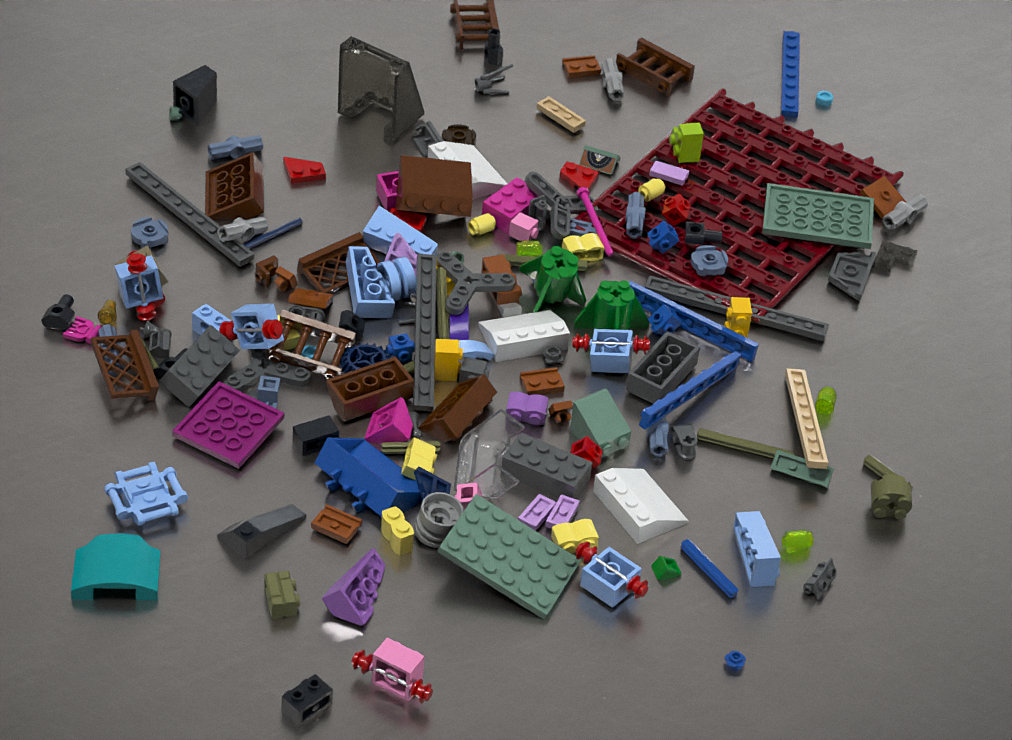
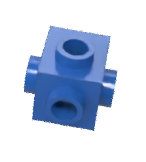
(663, 237)
(664, 320)
(401, 348)

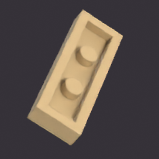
(561, 114)

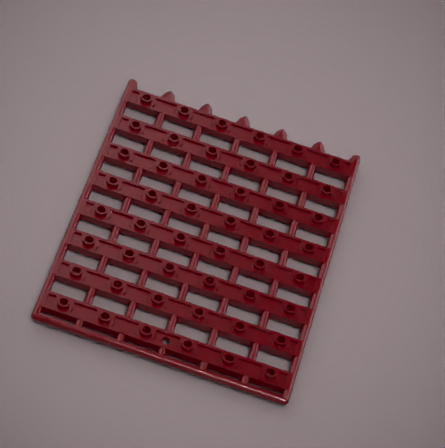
(682, 270)

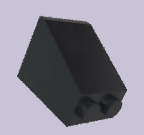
(195, 93)

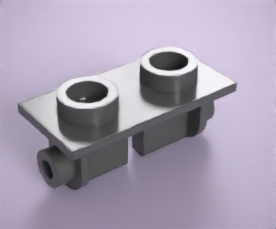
(537, 210)
(820, 579)

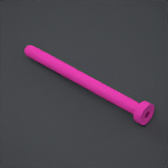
(583, 193)

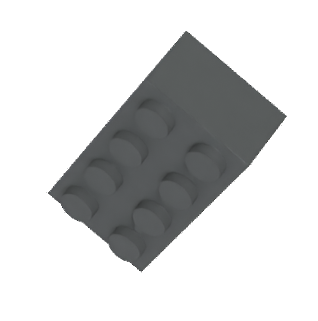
(199, 365)
(662, 368)
(546, 467)

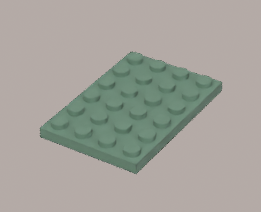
(818, 216)
(509, 556)

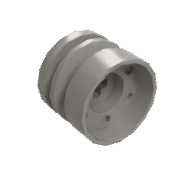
(436, 518)

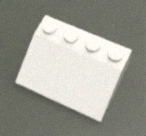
(484, 177)
(524, 335)
(637, 503)

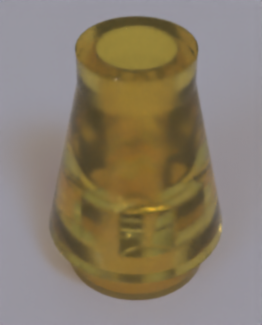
(107, 313)

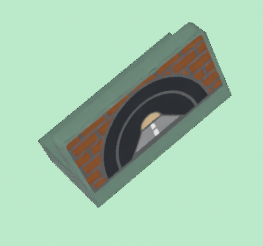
(599, 160)

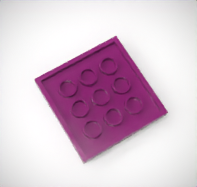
(228, 424)

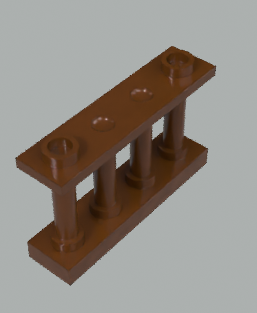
(490, 18)
(660, 57)
(315, 328)

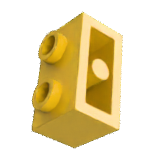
(739, 315)
(446, 360)

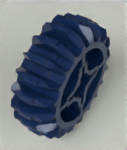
(362, 356)

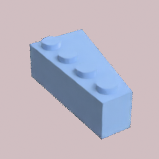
(382, 228)
(367, 290)
(757, 549)

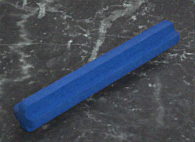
(709, 568)

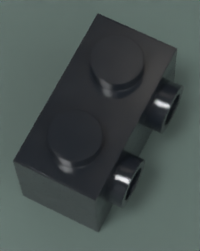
(307, 699)

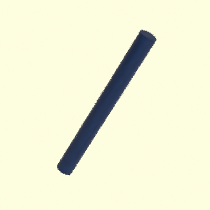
(273, 233)

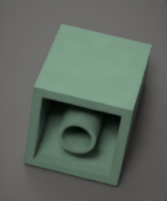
(600, 421)

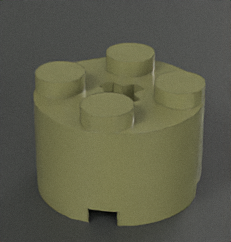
(891, 496)

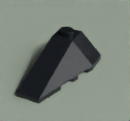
(257, 532)

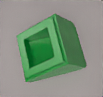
(665, 568)

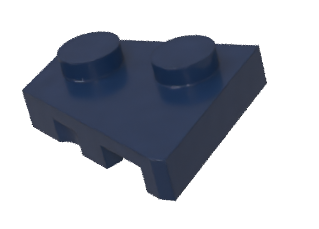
(430, 483)

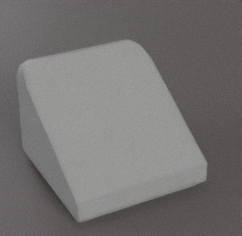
(510, 309)

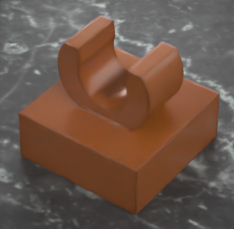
(285, 279)
(561, 408)

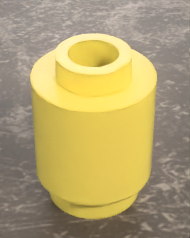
(652, 189)
(481, 224)

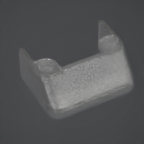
(480, 454)

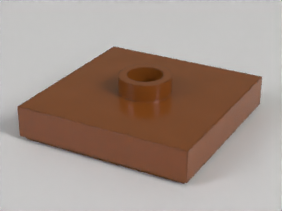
(884, 196)
(311, 298)

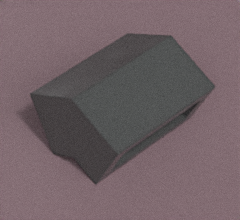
(160, 344)

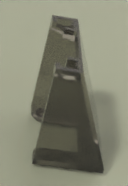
(377, 78)

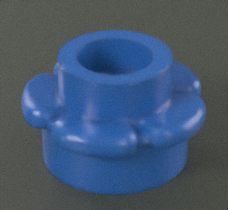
(735, 660)

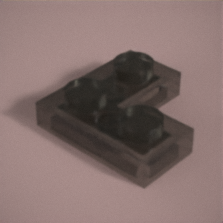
(893, 253)

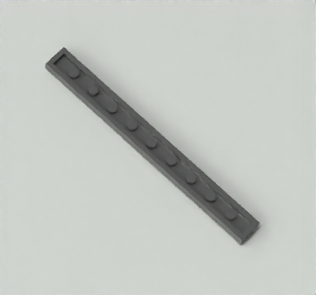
(188, 213)
(774, 318)
(424, 332)

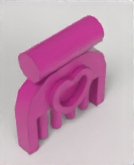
(84, 329)

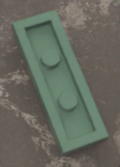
(797, 467)

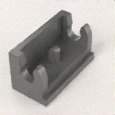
(427, 137)

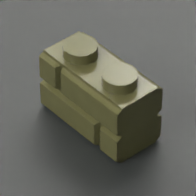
(281, 594)

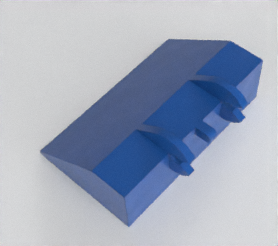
(367, 475)

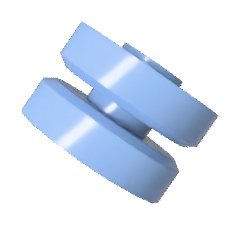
(398, 277)

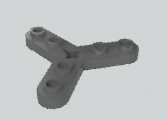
(559, 215)
(478, 282)
(252, 373)

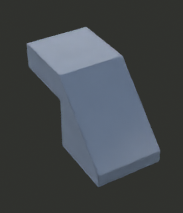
(269, 390)

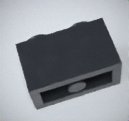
(311, 435)

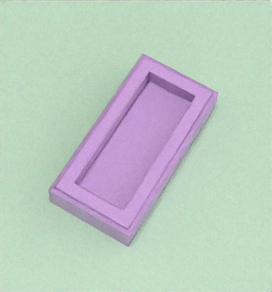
(669, 173)

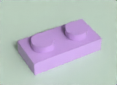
(563, 511)
(537, 512)

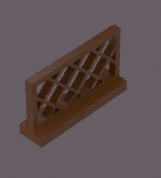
(332, 255)
(140, 364)

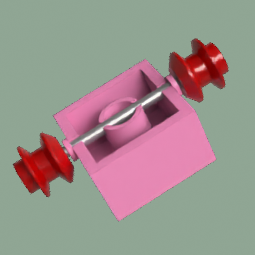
(395, 670)

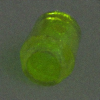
(529, 248)
(826, 400)
(797, 540)

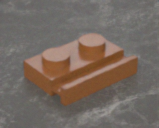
(581, 66)
(542, 381)
(336, 524)

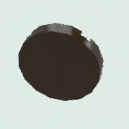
(459, 134)

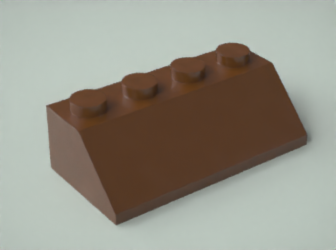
(369, 388)
(459, 409)

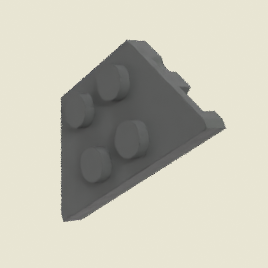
(851, 272)

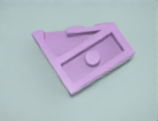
(400, 248)

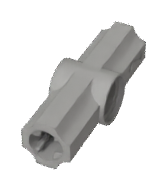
(612, 79)
(905, 212)
(242, 229)

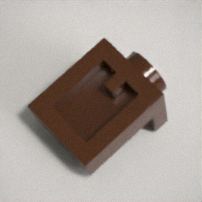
(266, 269)

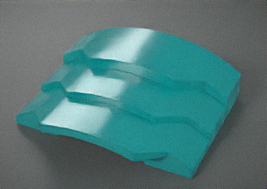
(116, 563)

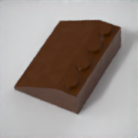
(434, 186)
(235, 189)

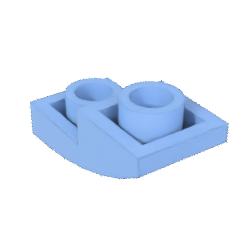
(475, 349)

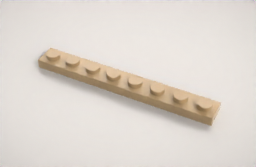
(806, 419)

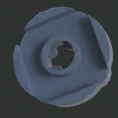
(157, 229)
(716, 265)

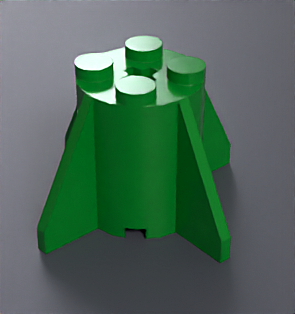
(555, 277)
(613, 308)

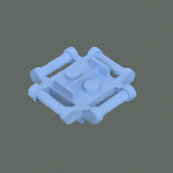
(146, 496)

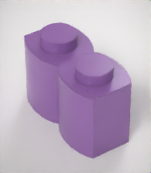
(527, 407)

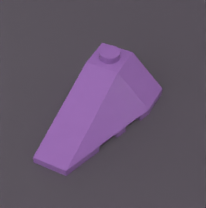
(354, 592)

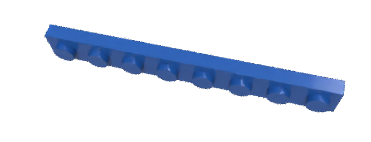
(790, 74)
(698, 324)
(689, 390)

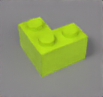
(687, 142)

